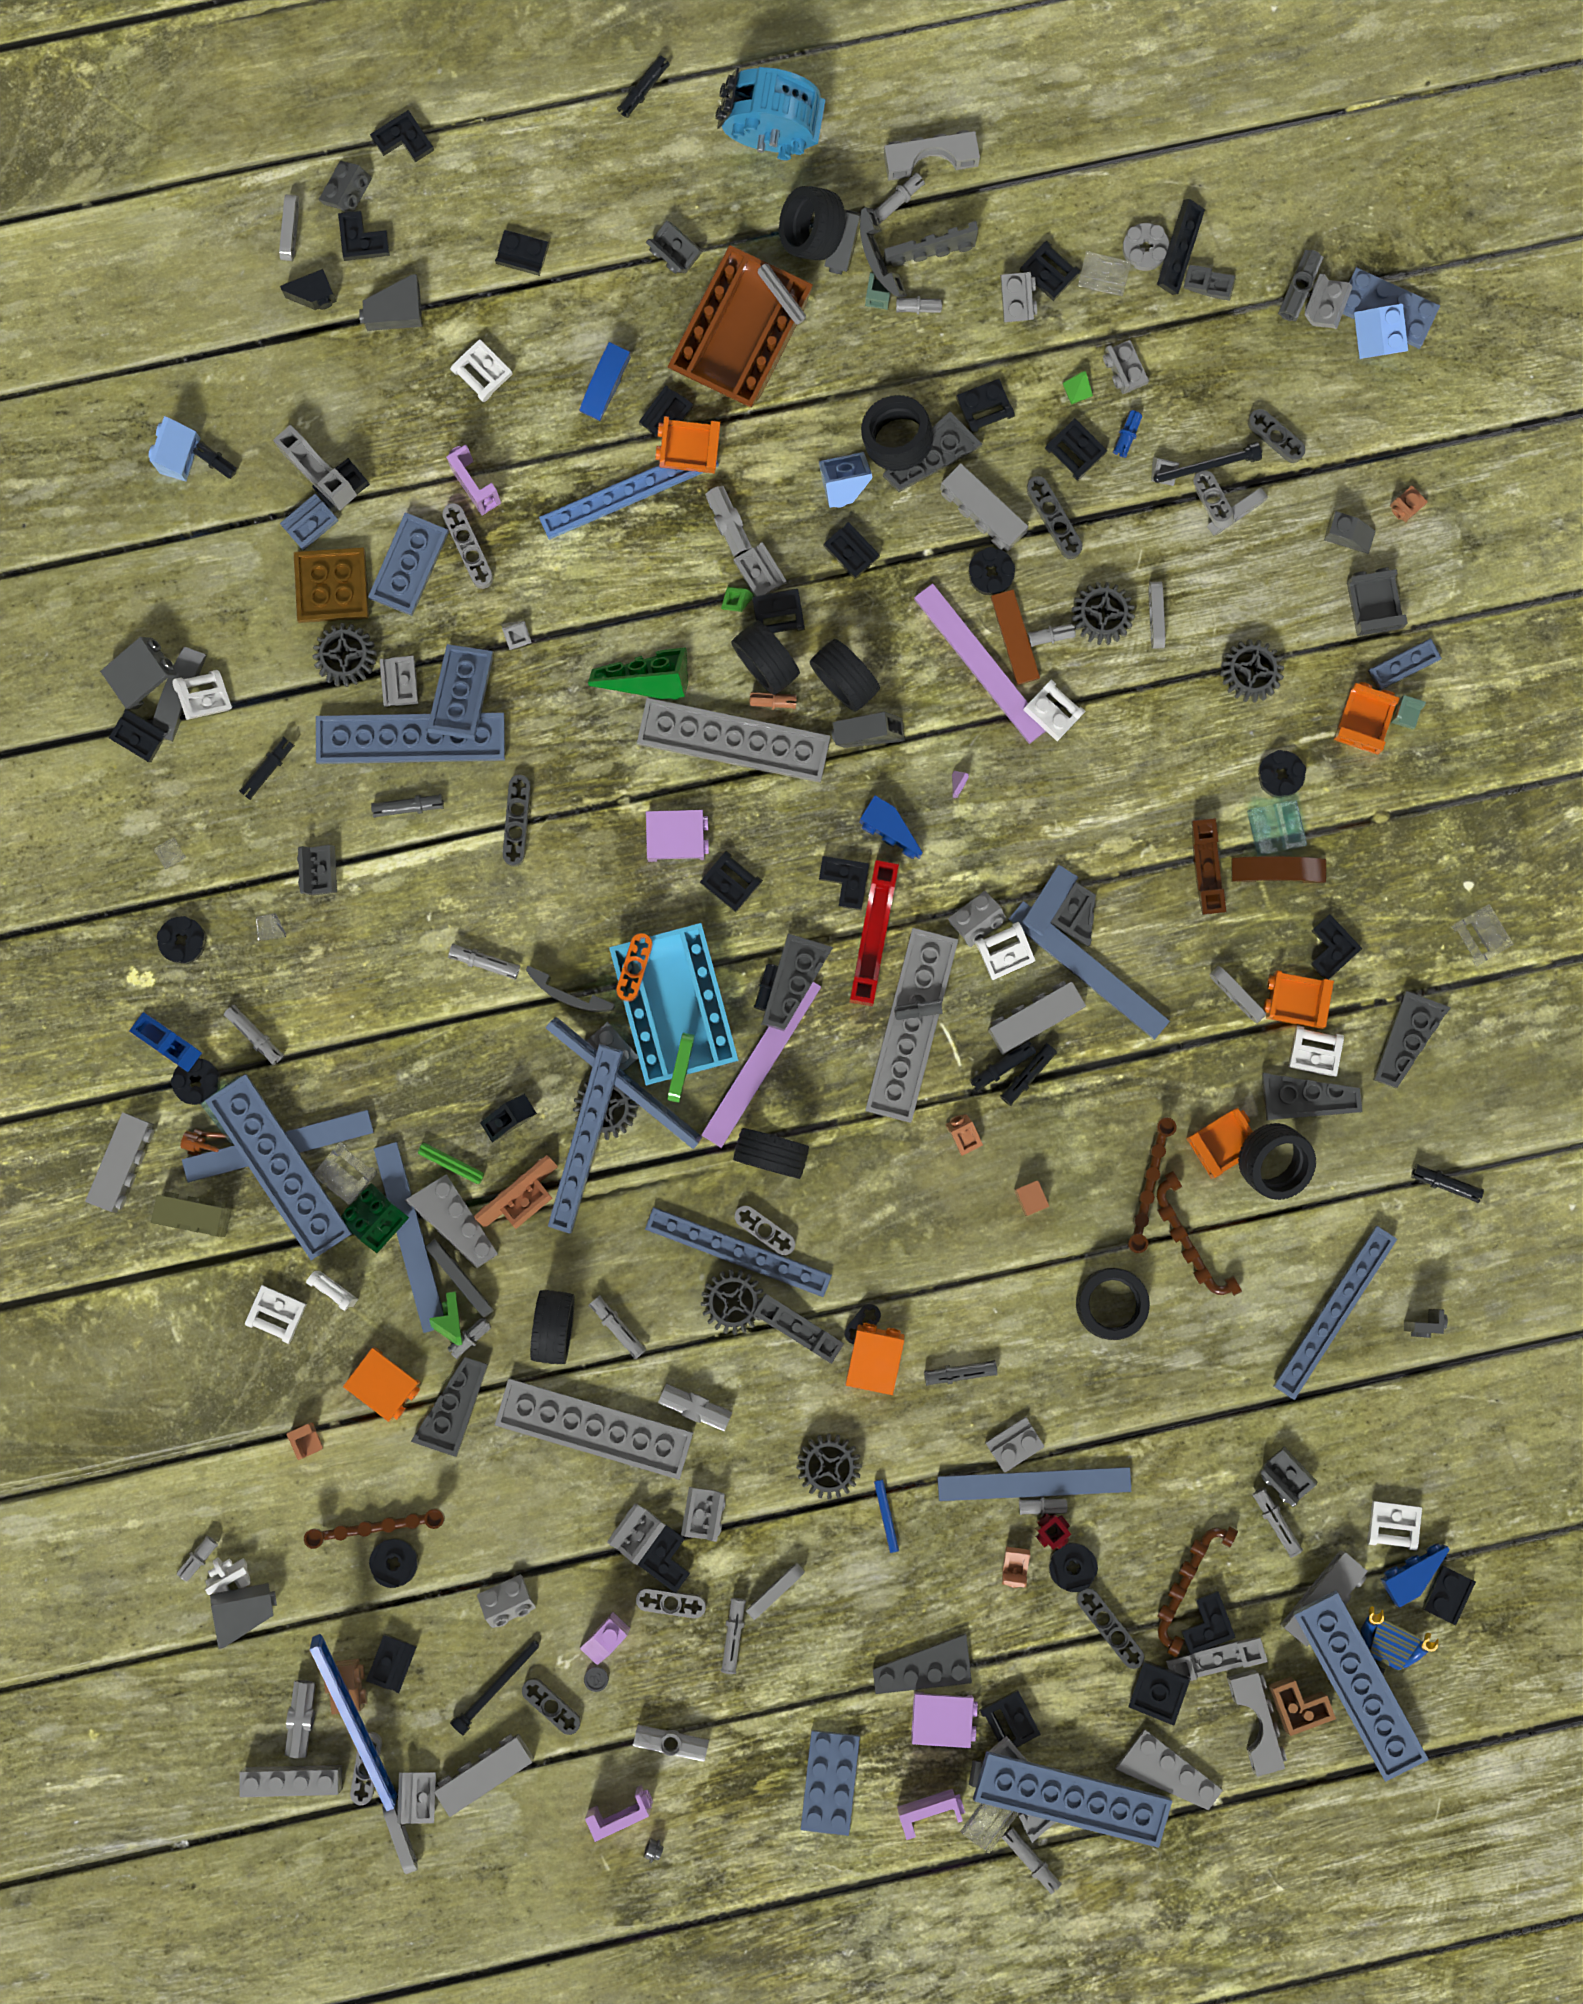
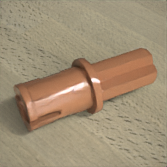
(774, 701)

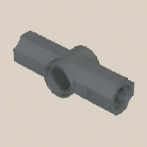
(1305, 274)

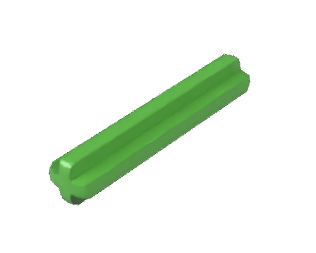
(450, 1163)

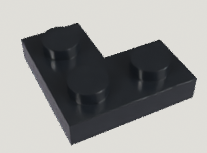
(402, 131)
(357, 243)
(851, 876)
(1339, 945)
(659, 1559)
(1214, 1628)

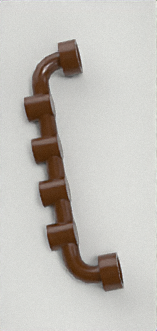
(1179, 1234)
(1138, 1242)
(433, 1519)
(1179, 1590)

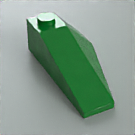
(654, 677)

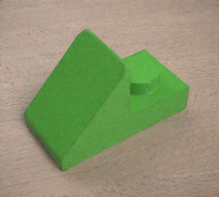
(449, 1323)

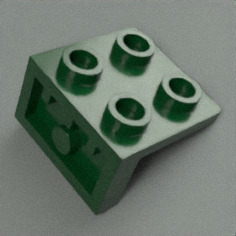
(373, 1218)

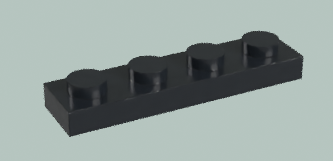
(1181, 246)

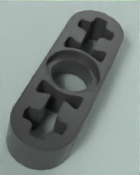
(1268, 419)
(551, 1716)

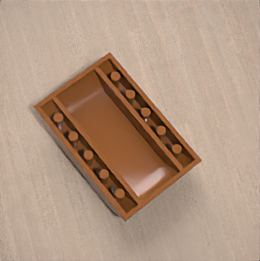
(738, 329)

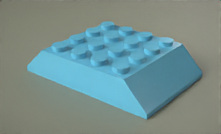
(675, 998)

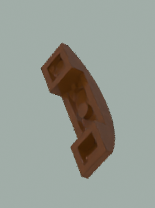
(1207, 866)
(1278, 869)

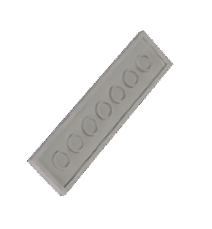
(733, 740)
(910, 1040)
(594, 1428)

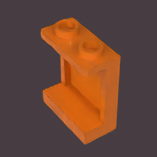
(688, 445)
(1366, 718)
(1298, 1000)
(1221, 1142)
(875, 1359)
(382, 1385)

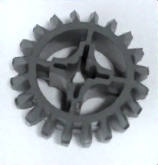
(1094, 613)
(335, 655)
(1243, 670)
(611, 1123)
(716, 1291)
(811, 1479)

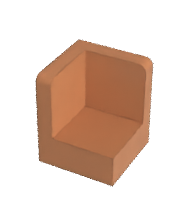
(1031, 1198)
(305, 1441)

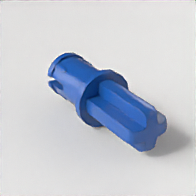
(1128, 433)

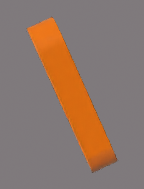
(645, 952)

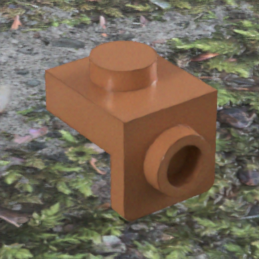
(1015, 1567)

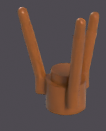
(195, 1142)

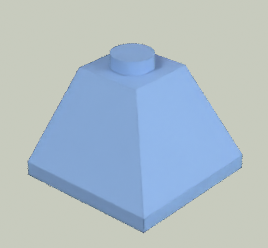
(844, 478)

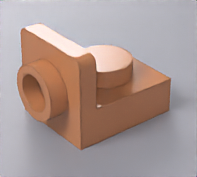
(1408, 504)
(964, 1134)

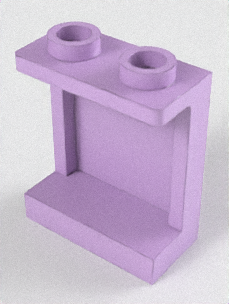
(483, 499)
(676, 835)
(943, 1720)
(928, 1807)
(604, 1827)

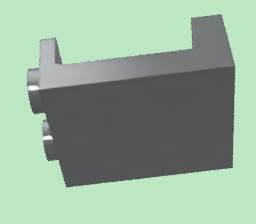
(1375, 602)
(138, 671)

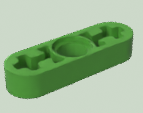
(681, 1067)

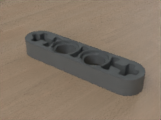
(1052, 518)
(514, 820)
(459, 1278)
(1108, 1629)

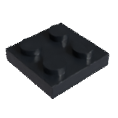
(1159, 1692)

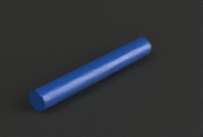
(886, 1516)

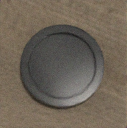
(596, 1679)

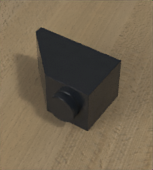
(310, 291)
(508, 1117)

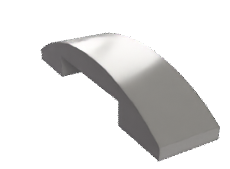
(1219, 1658)

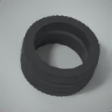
(827, 226)
(892, 409)
(765, 657)
(844, 675)
(771, 1153)
(1296, 1175)
(1141, 1297)
(552, 1327)

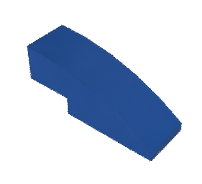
(605, 381)
(165, 1042)

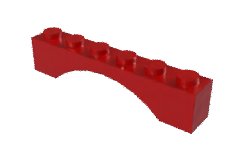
(874, 933)

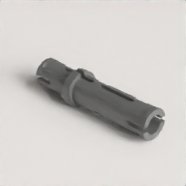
(409, 805)
(957, 1373)

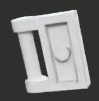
(487, 365)
(202, 702)
(1049, 715)
(1008, 958)
(1313, 1058)
(332, 1289)
(277, 1306)
(1396, 1517)

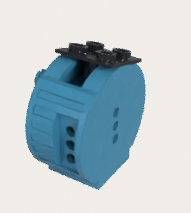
(771, 111)

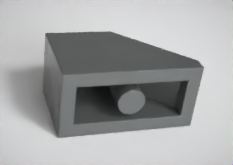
(1349, 532)

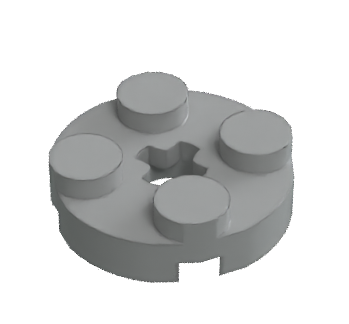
(1145, 233)

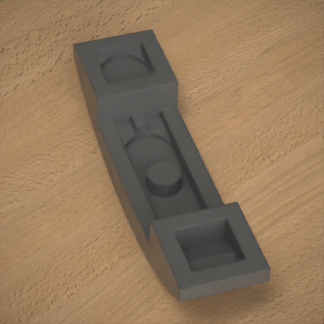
(868, 227)
(169, 706)
(595, 1004)
(798, 1328)

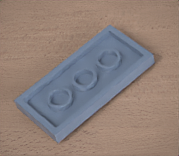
(1374, 292)
(408, 564)
(460, 691)
(830, 1782)

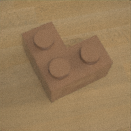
(352, 1675)
(1297, 1712)

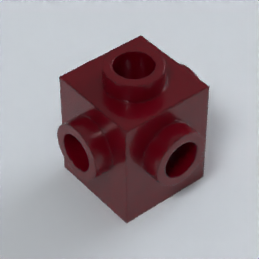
(1061, 1535)

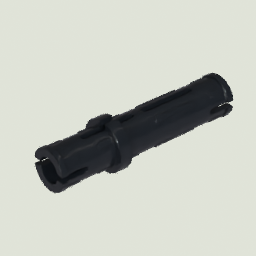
(637, 93)
(266, 768)
(1046, 1055)
(994, 1071)
(1447, 1183)

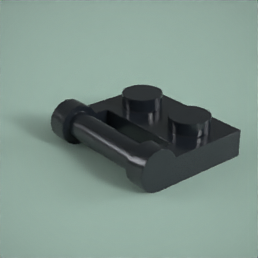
(1046, 276)
(983, 399)
(1081, 443)
(777, 605)
(725, 887)
(1016, 1715)

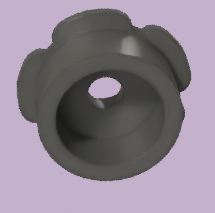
(653, 1850)

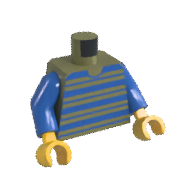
(1392, 1644)

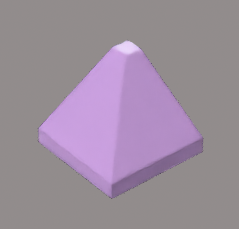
(958, 782)

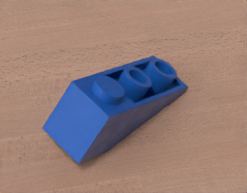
(885, 820)
(1412, 1579)

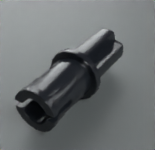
(215, 460)
(765, 987)

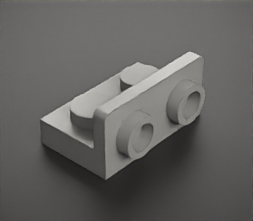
(1017, 297)
(1327, 302)
(1125, 367)

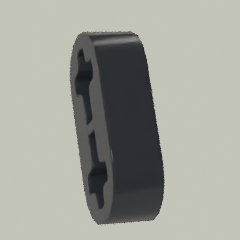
(859, 1318)

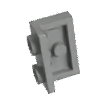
(977, 918)
(703, 1514)
(636, 1533)
(506, 1602)

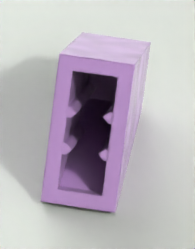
(605, 1638)

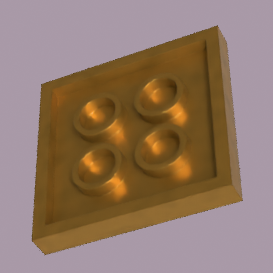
(331, 585)

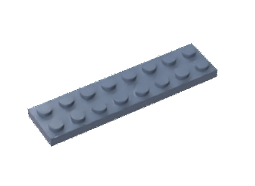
(404, 739)
(278, 1167)
(1360, 1685)
(1072, 1799)

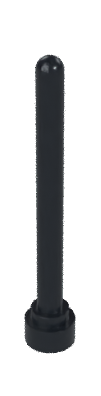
(1250, 453)
(462, 1722)

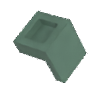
(877, 294)
(1407, 712)

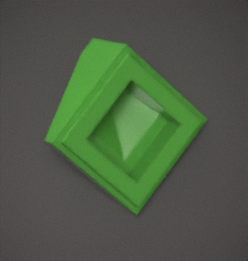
(1078, 388)
(736, 599)

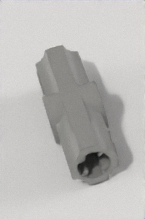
(728, 521)
(695, 1407)
(300, 1719)
(687, 1747)

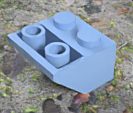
(173, 449)

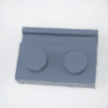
(309, 522)

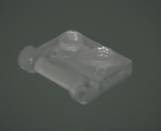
(1489, 931)
(340, 1180)

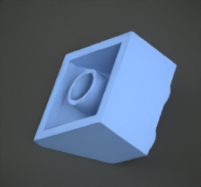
(1381, 331)

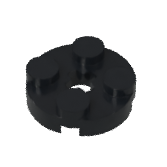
(991, 558)
(1268, 776)
(194, 943)
(196, 1095)
(406, 1556)
(1085, 1574)

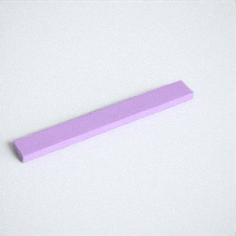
(978, 661)
(754, 1074)

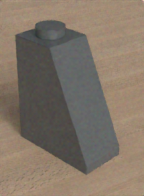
(842, 257)
(394, 306)
(868, 730)
(240, 1611)

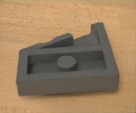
(1076, 914)

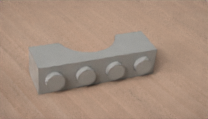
(958, 149)
(313, 467)
(1265, 1751)

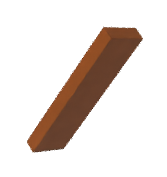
(1015, 637)

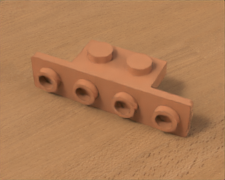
(521, 1198)

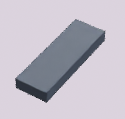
(1404, 664)
(1050, 900)

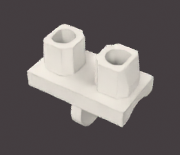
(225, 1573)

